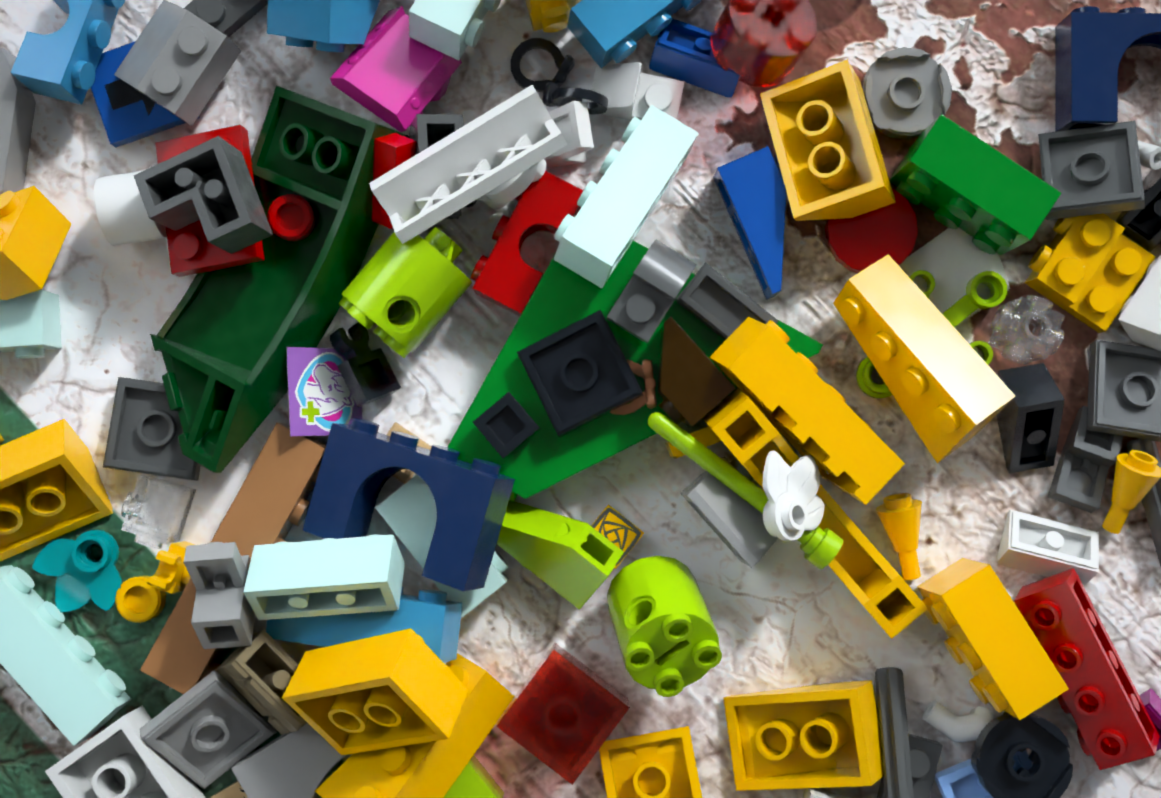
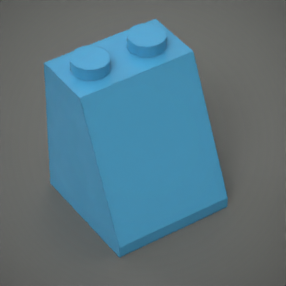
(325, 21)

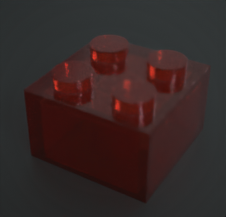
(563, 713)

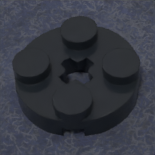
(1049, 753)

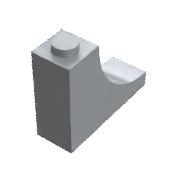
(287, 766)

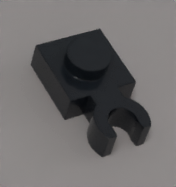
(364, 371)

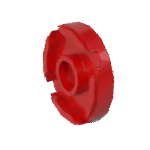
(873, 235)

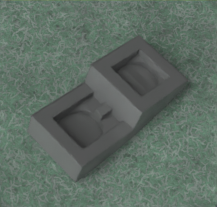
(1084, 465)

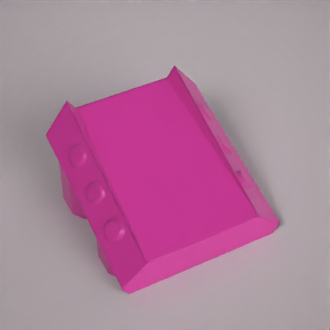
(394, 72)

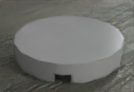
(906, 92)

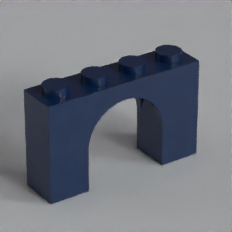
(1089, 58)
(466, 496)

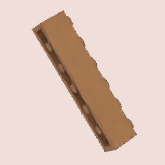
(261, 514)

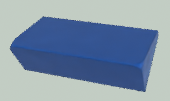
(687, 56)

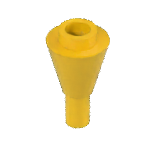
(1133, 479)
(902, 524)

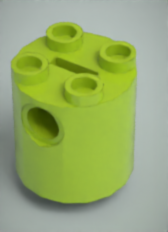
(415, 276)
(662, 624)

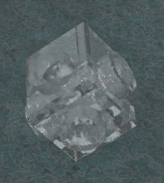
(1012, 330)

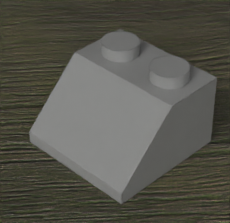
(178, 61)
(730, 516)

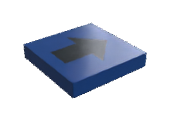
(122, 108)

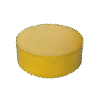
(138, 600)

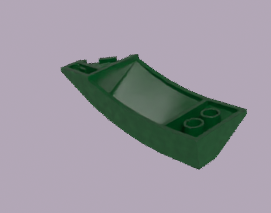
(235, 322)

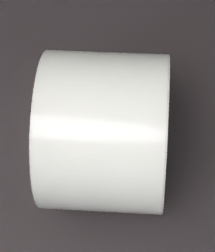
(123, 211)

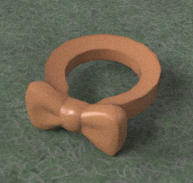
(649, 397)

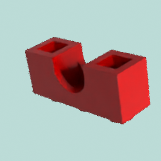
(504, 275)

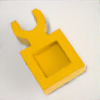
(171, 573)

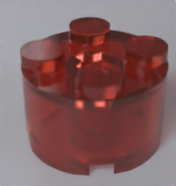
(763, 38)

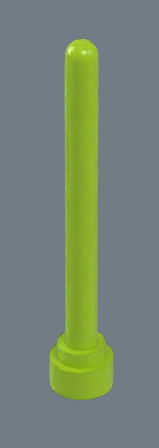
(819, 544)

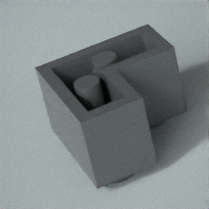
(206, 186)

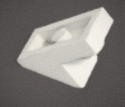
(634, 92)
(575, 127)

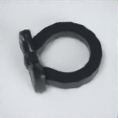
(563, 64)
(558, 97)

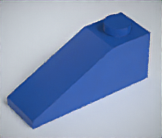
(757, 206)

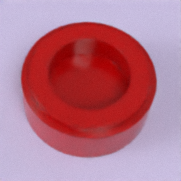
(291, 217)

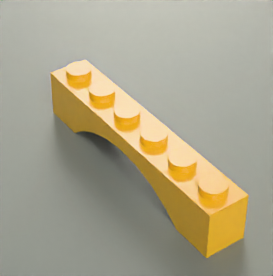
(858, 562)

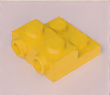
(1089, 269)

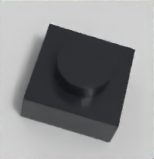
(506, 425)

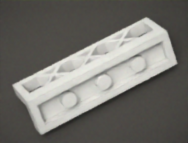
(467, 164)

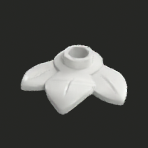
(791, 496)

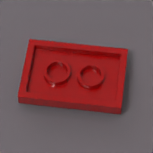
(188, 246)

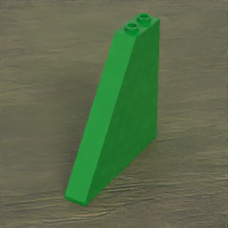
(555, 304)

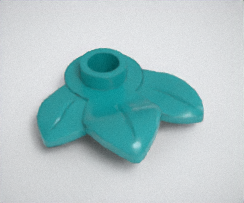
(78, 574)

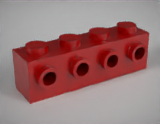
(1100, 692)

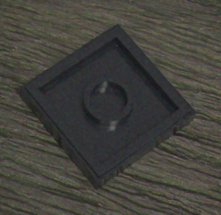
(580, 373)

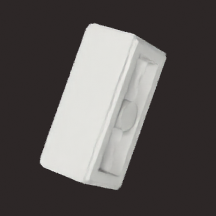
(1048, 547)

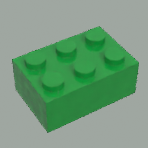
(973, 187)

